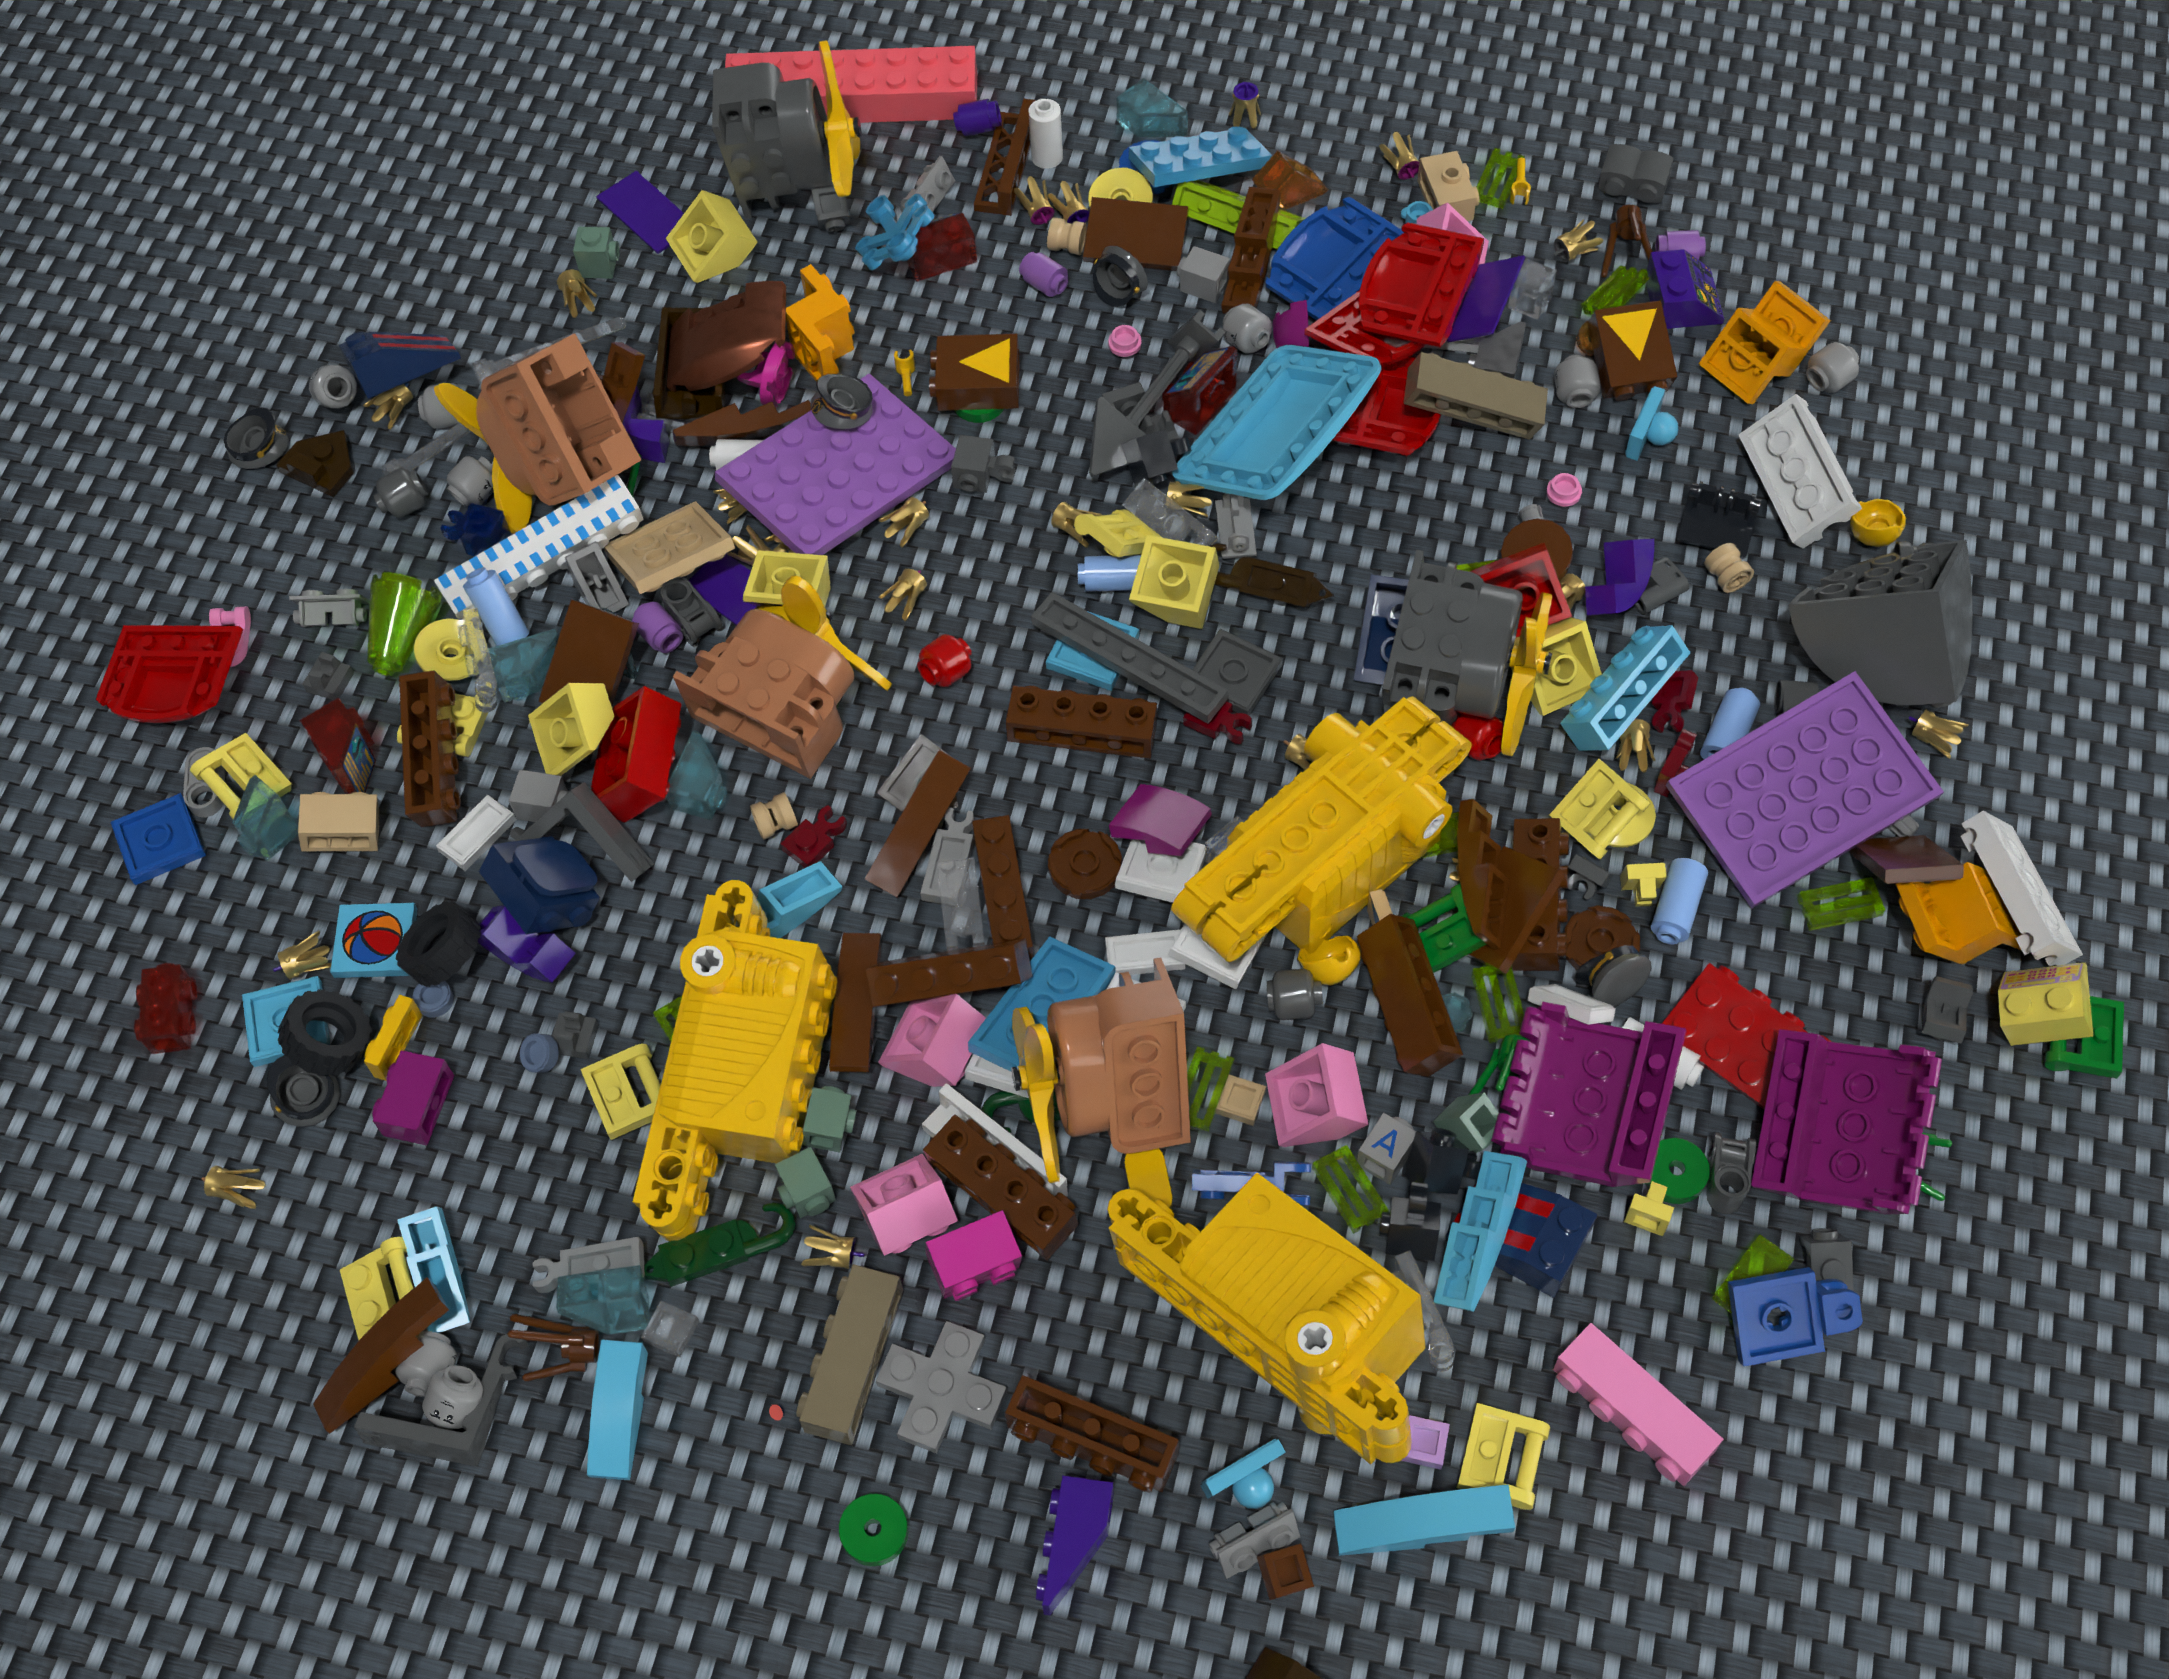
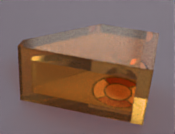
(1293, 178)

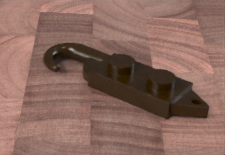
(1273, 581)

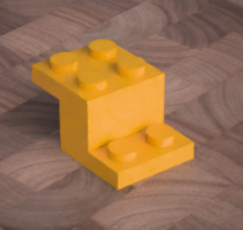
(819, 325)
(1764, 342)
(1959, 915)

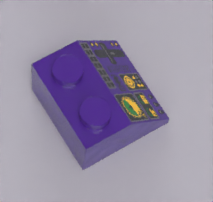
(1684, 289)

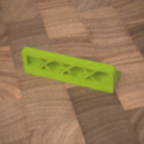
(1223, 208)

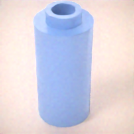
(1108, 573)
(494, 606)
(1731, 720)
(1679, 900)

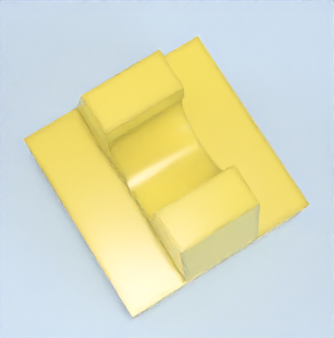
(1643, 881)
(1649, 1211)

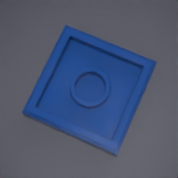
(158, 839)

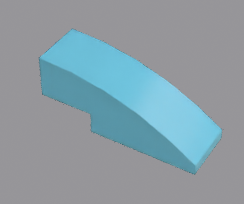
(797, 898)
(434, 1257)
(616, 1409)

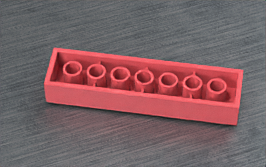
(885, 82)

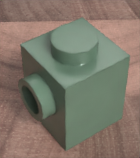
(596, 252)
(828, 1118)
(1471, 1120)
(804, 1184)

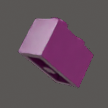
(412, 1097)

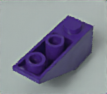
(1080, 1529)

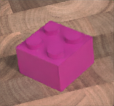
(973, 1256)

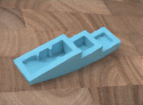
(1482, 1229)
(1423, 1520)

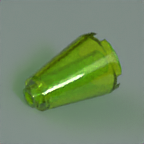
(396, 617)

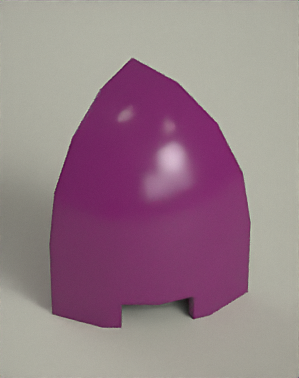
(1291, 325)

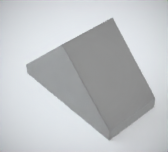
(595, 578)

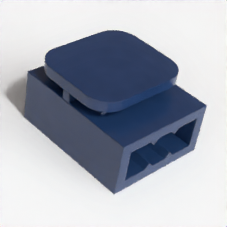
(541, 883)

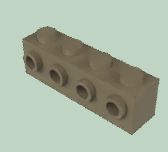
(1475, 395)
(850, 1355)

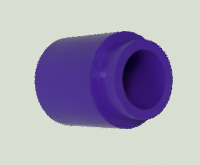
(977, 117)

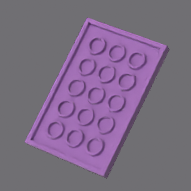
(828, 482)
(1804, 789)

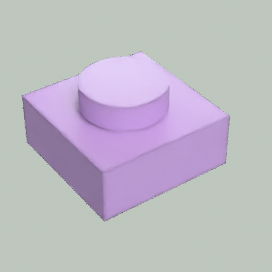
(1428, 1442)

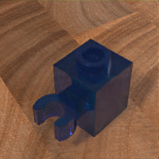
(478, 528)

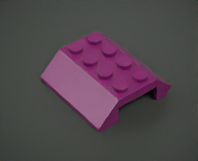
(1588, 1097)
(1846, 1123)

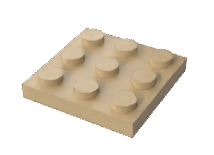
(669, 547)

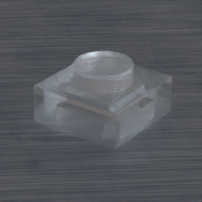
(670, 1329)

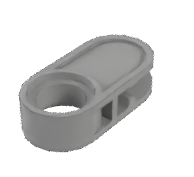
(194, 787)

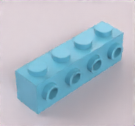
(1625, 687)

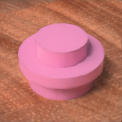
(1124, 341)
(1564, 490)

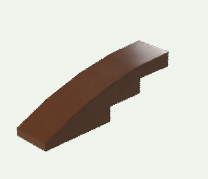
(1252, 248)
(621, 375)
(730, 424)
(917, 823)
(1481, 881)
(853, 1009)
(370, 1364)

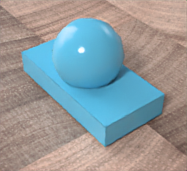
(1652, 424)
(1251, 1483)

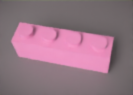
(1636, 1405)

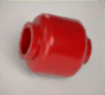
(944, 660)
(1482, 733)

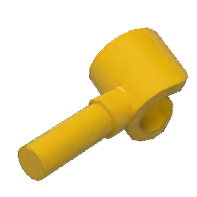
(1520, 186)
(905, 368)

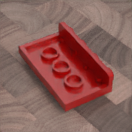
(1732, 1030)

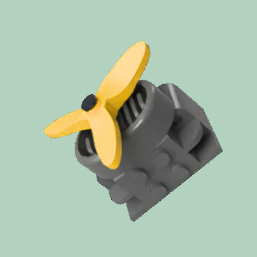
(779, 132)
(1458, 647)

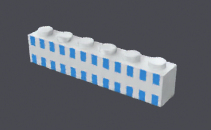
(540, 547)

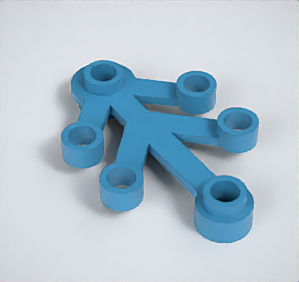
(898, 241)

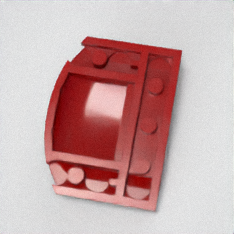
(1418, 283)
(1343, 332)
(1384, 419)
(168, 671)

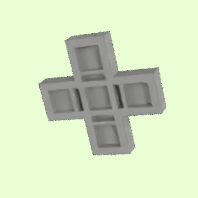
(941, 1387)

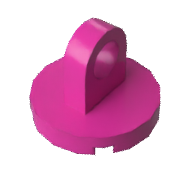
(772, 374)

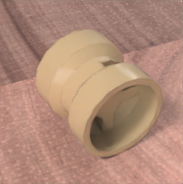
(1066, 235)
(1729, 568)
(773, 815)

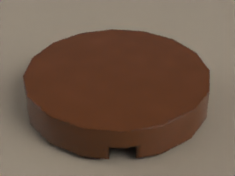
(1538, 531)
(1084, 863)
(1597, 933)

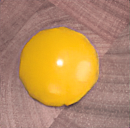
(1878, 523)
(1332, 960)

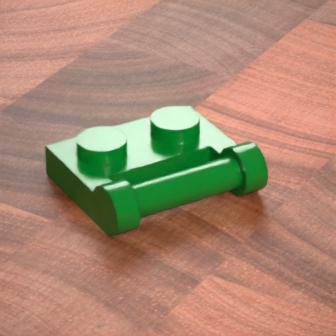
(1449, 938)
(2096, 1054)

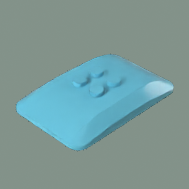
(1278, 421)

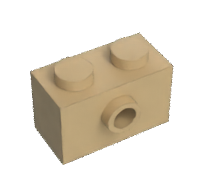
(1445, 180)
(338, 822)

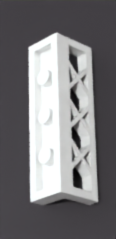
(954, 1103)

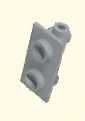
(932, 184)
(1235, 526)
(315, 608)
(1272, 1531)

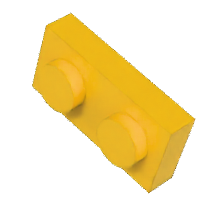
(394, 1036)

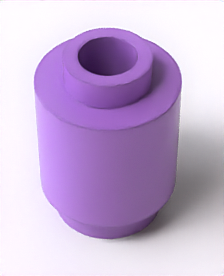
(1687, 240)
(1044, 274)
(658, 627)

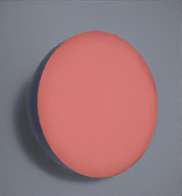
(776, 1411)

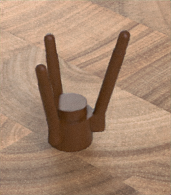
(1629, 227)
(577, 1344)

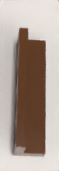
(1012, 164)

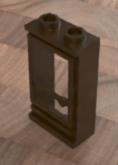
(680, 403)

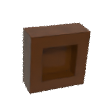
(1285, 1571)

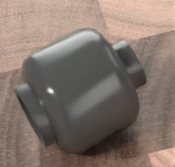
(400, 492)
(1293, 994)

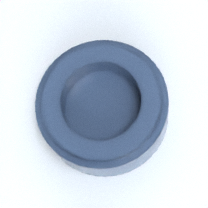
(433, 1000)
(539, 1053)

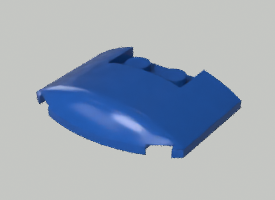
(1328, 256)

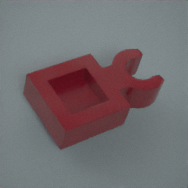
(1672, 698)
(1222, 721)
(1675, 762)
(812, 842)

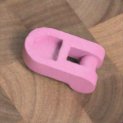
(239, 617)

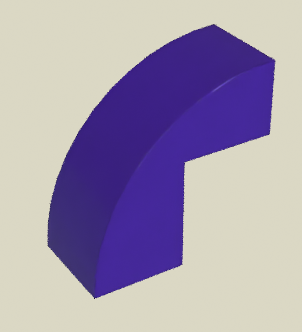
(647, 435)
(1627, 575)
(532, 954)

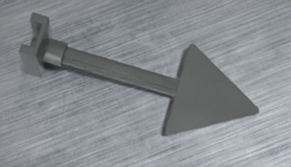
(1114, 428)

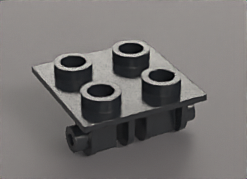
(1718, 518)

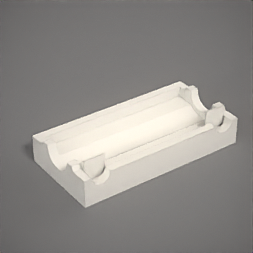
(1799, 471)
(2021, 889)

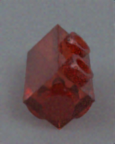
(165, 1009)

